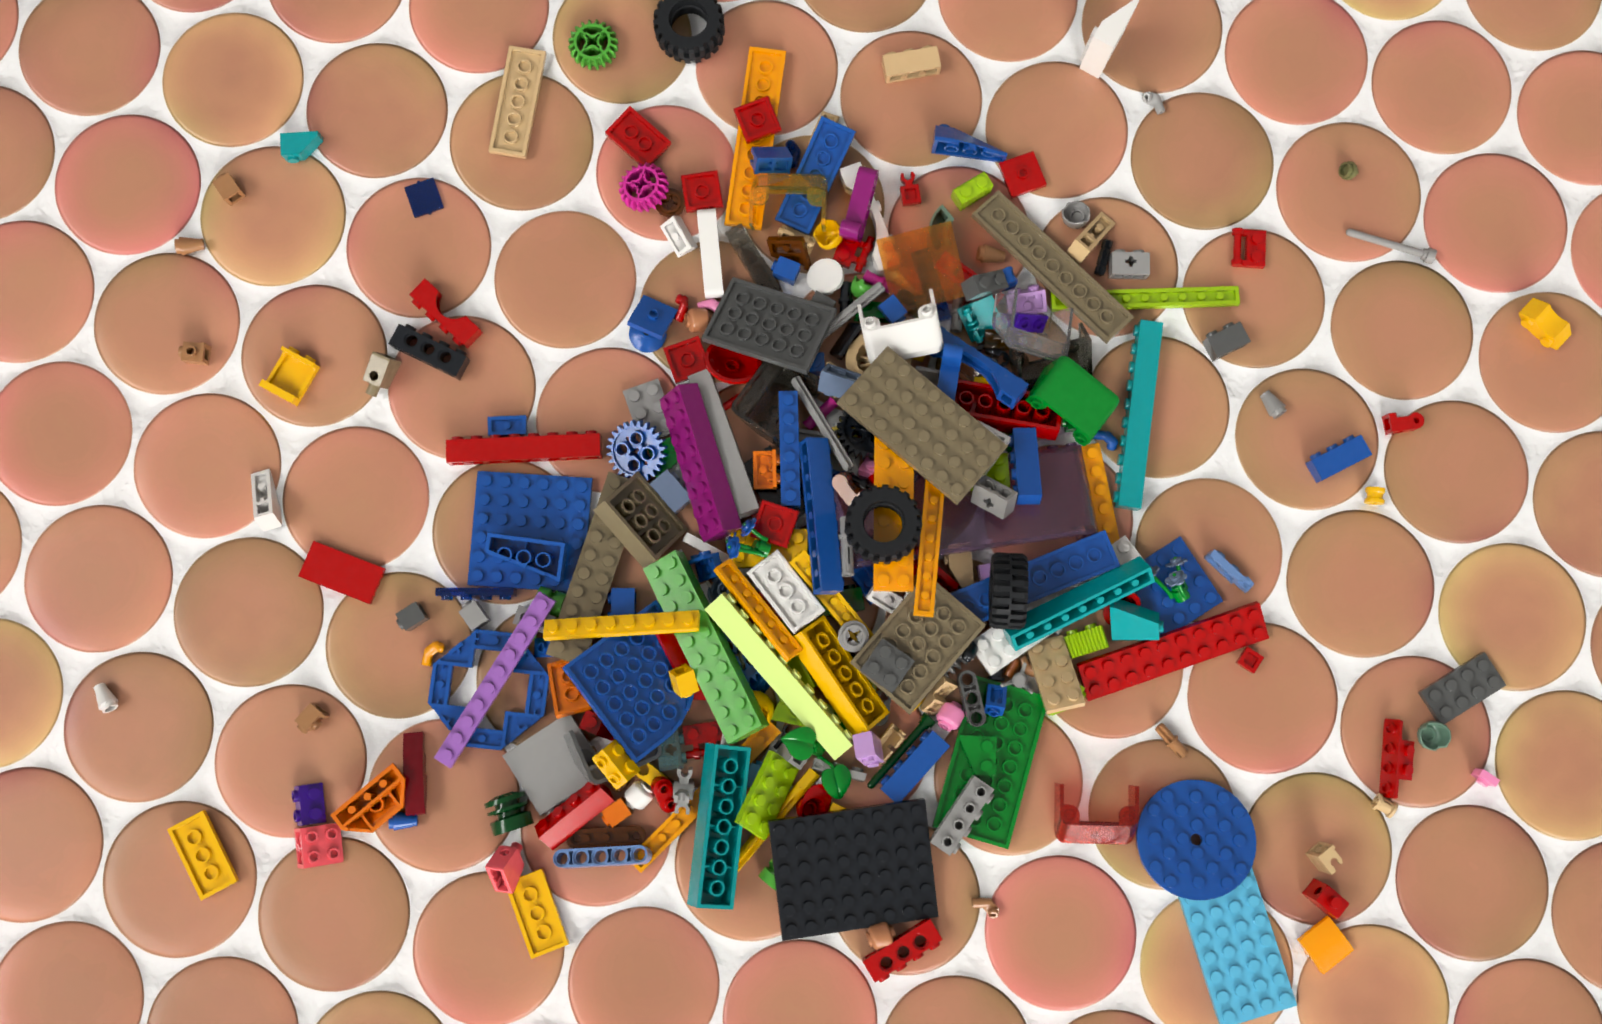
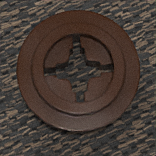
(675, 210)

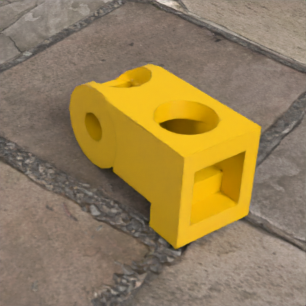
(649, 773)

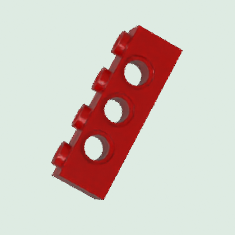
(873, 960)

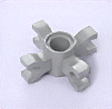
(683, 790)

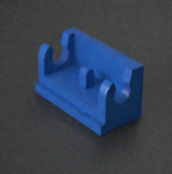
(771, 160)

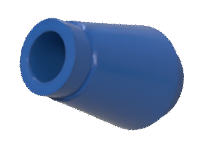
(401, 821)

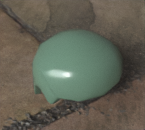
(1433, 735)

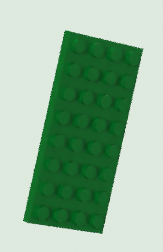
(1016, 743)

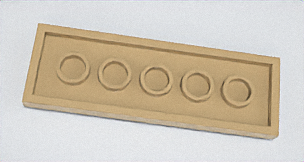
(517, 102)

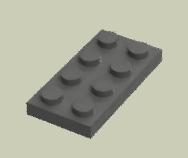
(1462, 688)

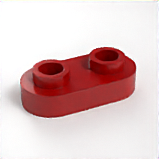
(663, 796)

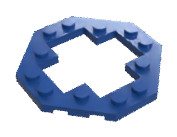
(514, 722)

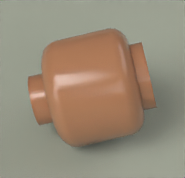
(697, 319)
(880, 935)

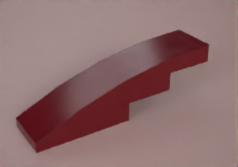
(414, 771)

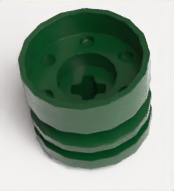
(508, 813)

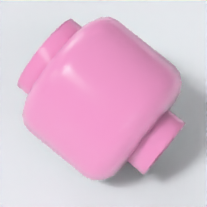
(950, 716)

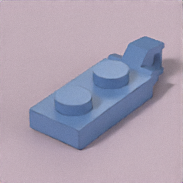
(1229, 571)

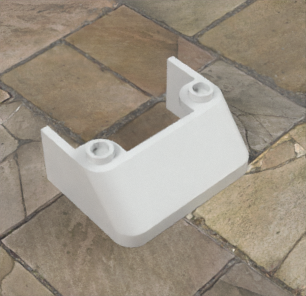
(906, 338)

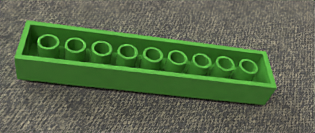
(707, 650)

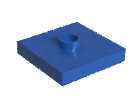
(652, 317)

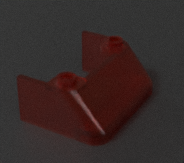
(1071, 830)

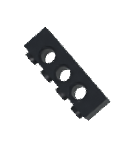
(401, 342)

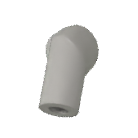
(1154, 100)

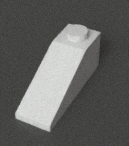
(265, 500)

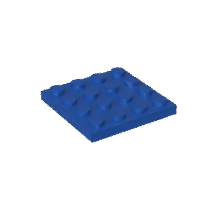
(1202, 592)

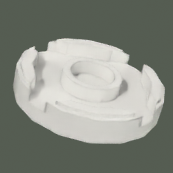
(825, 276)

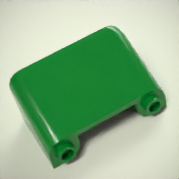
(1074, 397)

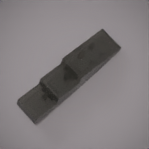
(751, 258)

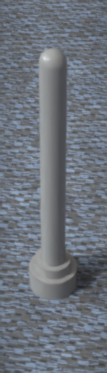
(1427, 255)

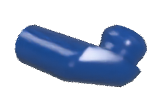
(1109, 438)

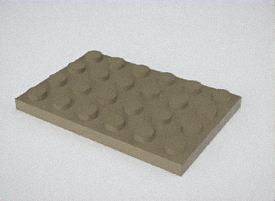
(929, 641)

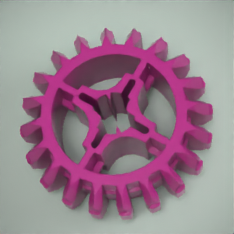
(647, 193)

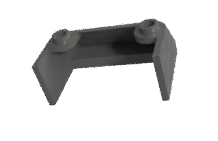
(586, 765)

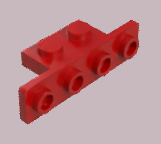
(1395, 759)

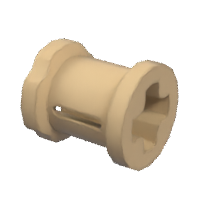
(1382, 804)

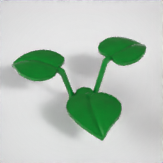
(803, 744)

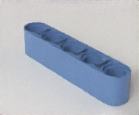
(593, 856)

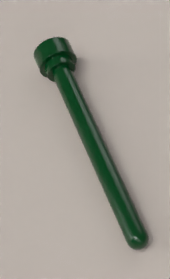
(925, 722)

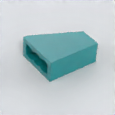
(1134, 622)

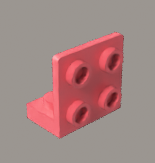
(318, 845)

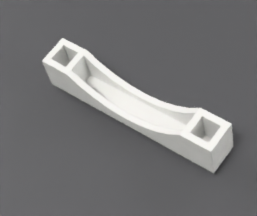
(848, 177)

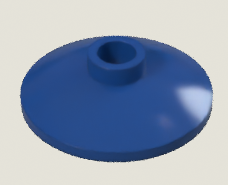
(644, 342)

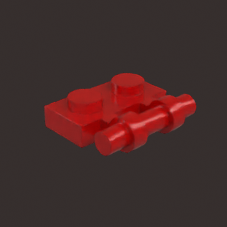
(846, 253)
(698, 734)

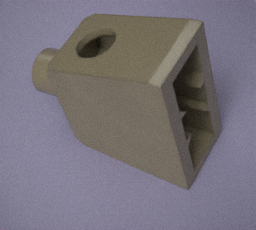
(380, 372)

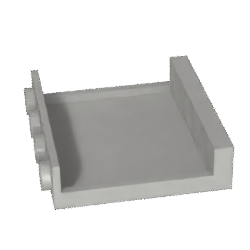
(546, 765)

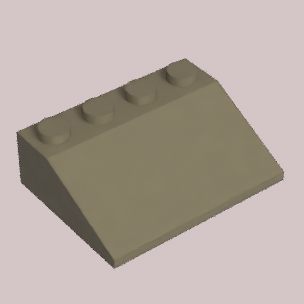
(640, 520)

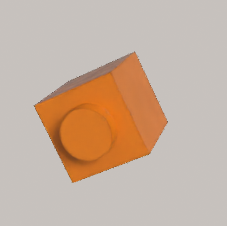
(616, 812)

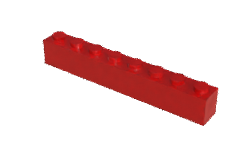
(524, 449)

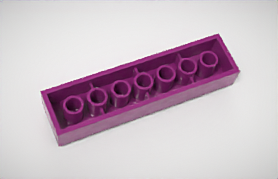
(700, 462)

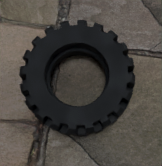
(689, 47)
(887, 498)
(1008, 591)

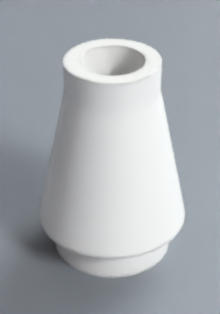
(105, 699)

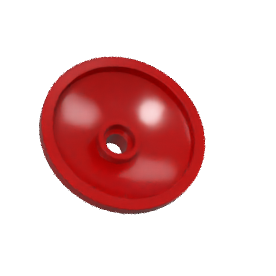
(730, 365)

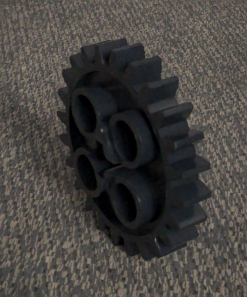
(860, 447)

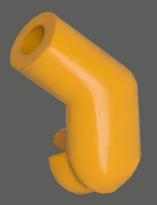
(430, 650)

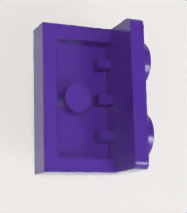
(1030, 322)
(309, 804)

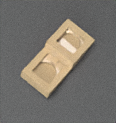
(936, 697)

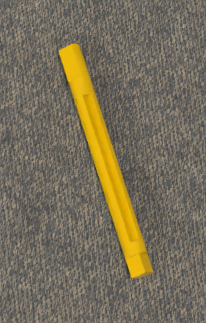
(791, 800)

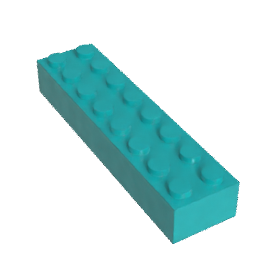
(716, 833)

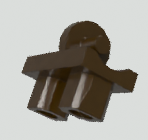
(993, 341)

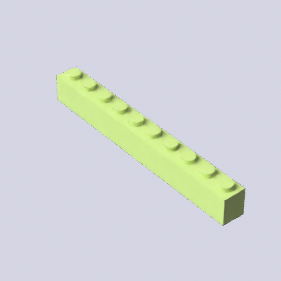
(779, 675)

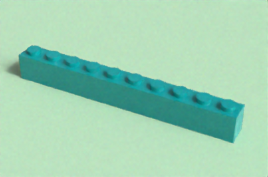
(1138, 415)

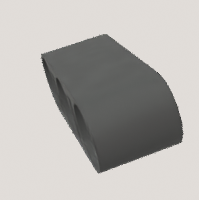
(973, 688)

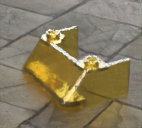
(782, 183)

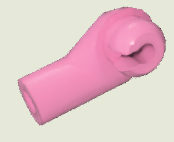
(710, 304)

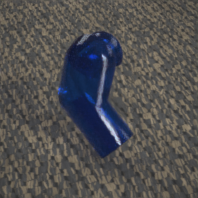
(795, 152)

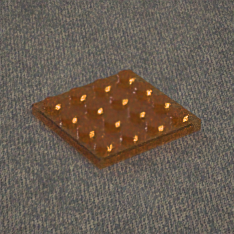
(922, 262)

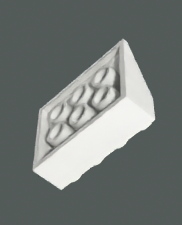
(1105, 39)

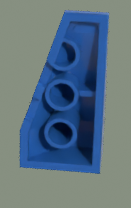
(959, 144)

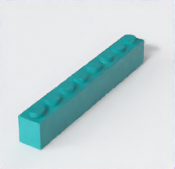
(1081, 602)

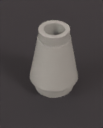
(1273, 405)

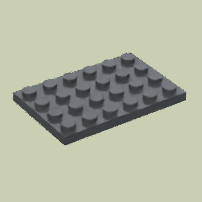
(769, 325)

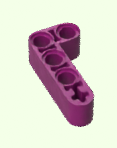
(860, 204)

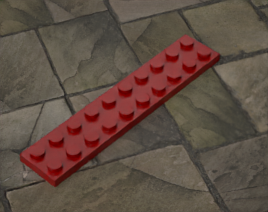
(1173, 651)

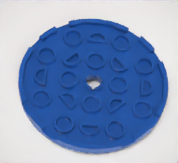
(1225, 845)

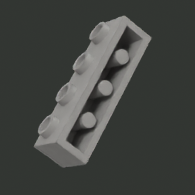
(961, 815)

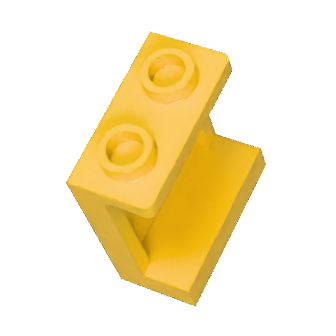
(291, 376)

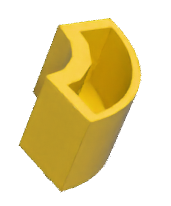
(1545, 323)

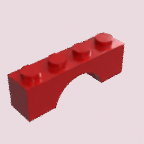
(429, 299)

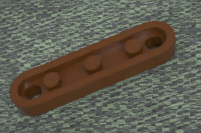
(607, 837)

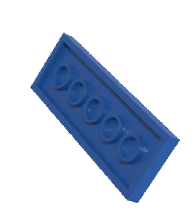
(821, 157)

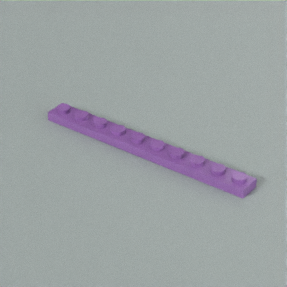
(495, 679)

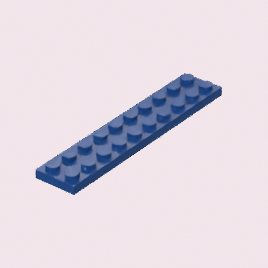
(1050, 572)

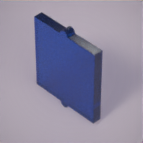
(424, 197)

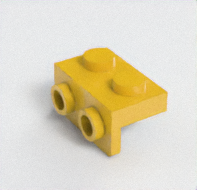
(616, 764)

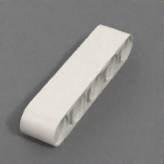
(710, 253)

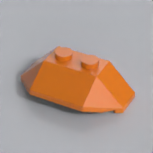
(373, 803)

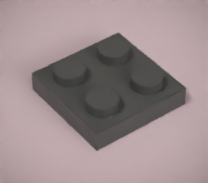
(887, 665)

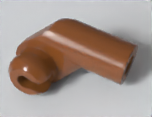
(1011, 668)

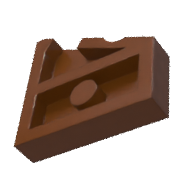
(791, 248)

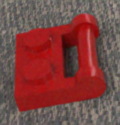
(1254, 248)

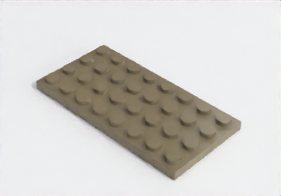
(922, 425)

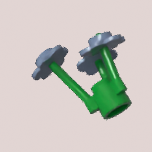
(1175, 580)

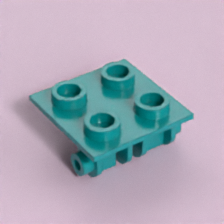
(977, 317)

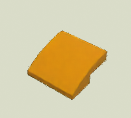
(1325, 944)

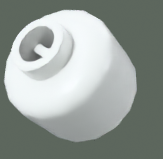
(638, 795)

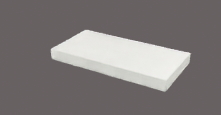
(785, 591)

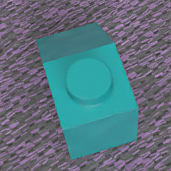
(299, 145)

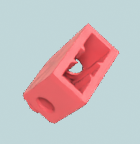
(505, 867)

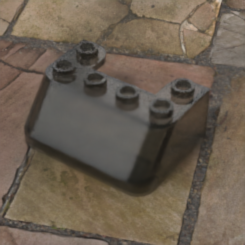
(759, 399)

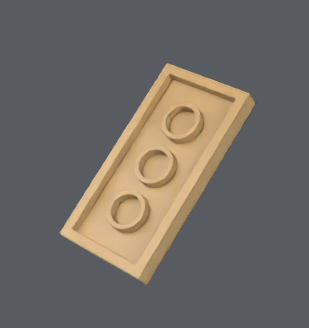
(1055, 675)

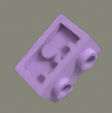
(1031, 300)

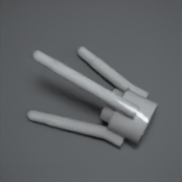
(1019, 680)

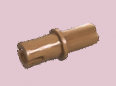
(1172, 741)

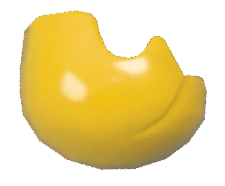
(830, 238)

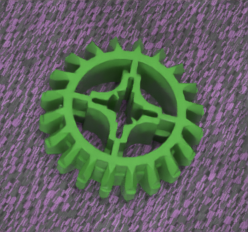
(600, 33)

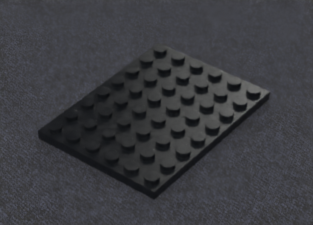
(853, 868)

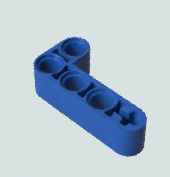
(950, 369)

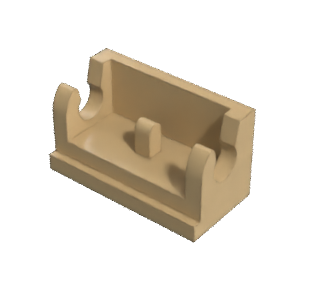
(1321, 857)

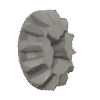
(862, 636)

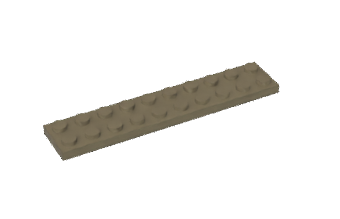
(1052, 266)
(591, 577)

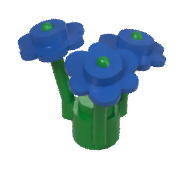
(759, 547)

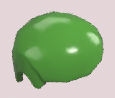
(859, 287)

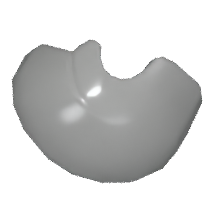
(1076, 214)

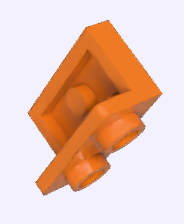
(765, 470)

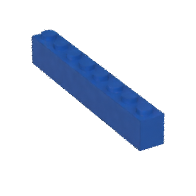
(821, 516)

